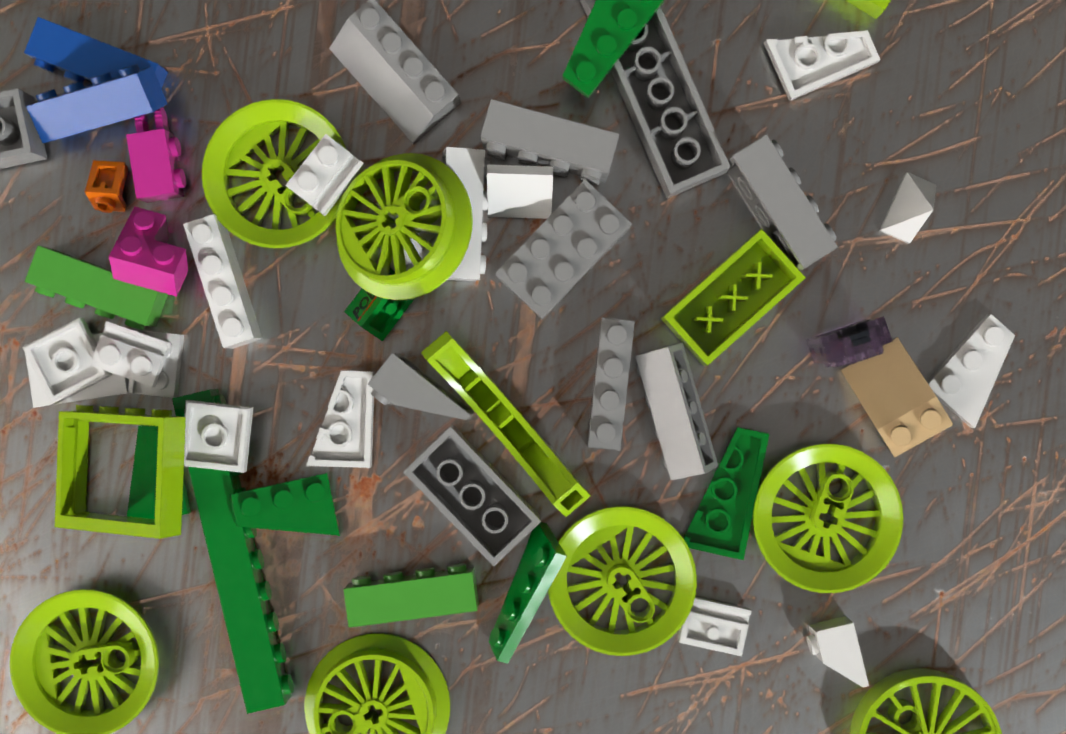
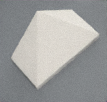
(909, 208)

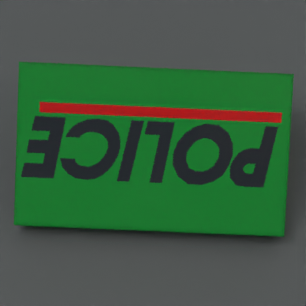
(376, 313)

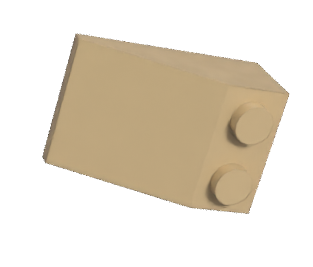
(897, 398)

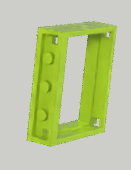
(73, 466)

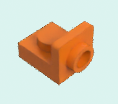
(107, 185)

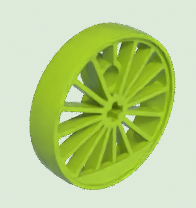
(912, 677)

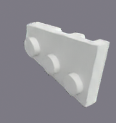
(817, 61)
(972, 369)
(348, 424)

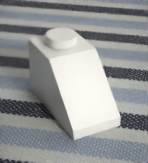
(838, 648)

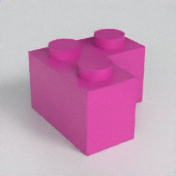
(145, 257)

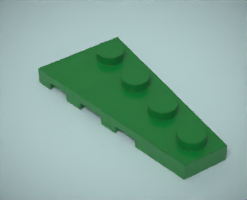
(604, 40)
(728, 504)
(529, 587)

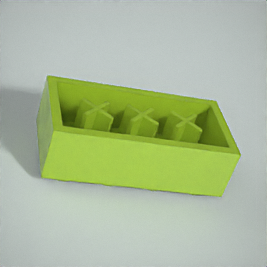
(732, 298)

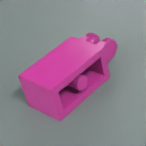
(155, 160)

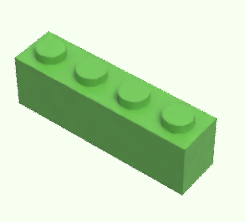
(94, 285)
(411, 596)

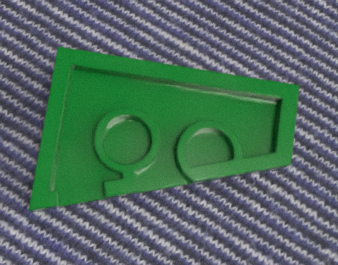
(144, 472)
(288, 506)

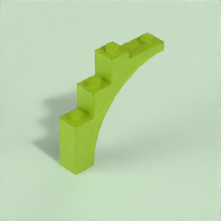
(506, 423)

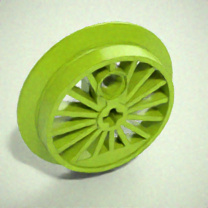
(237, 140)
(402, 220)
(590, 534)
(817, 571)
(36, 667)
(421, 678)

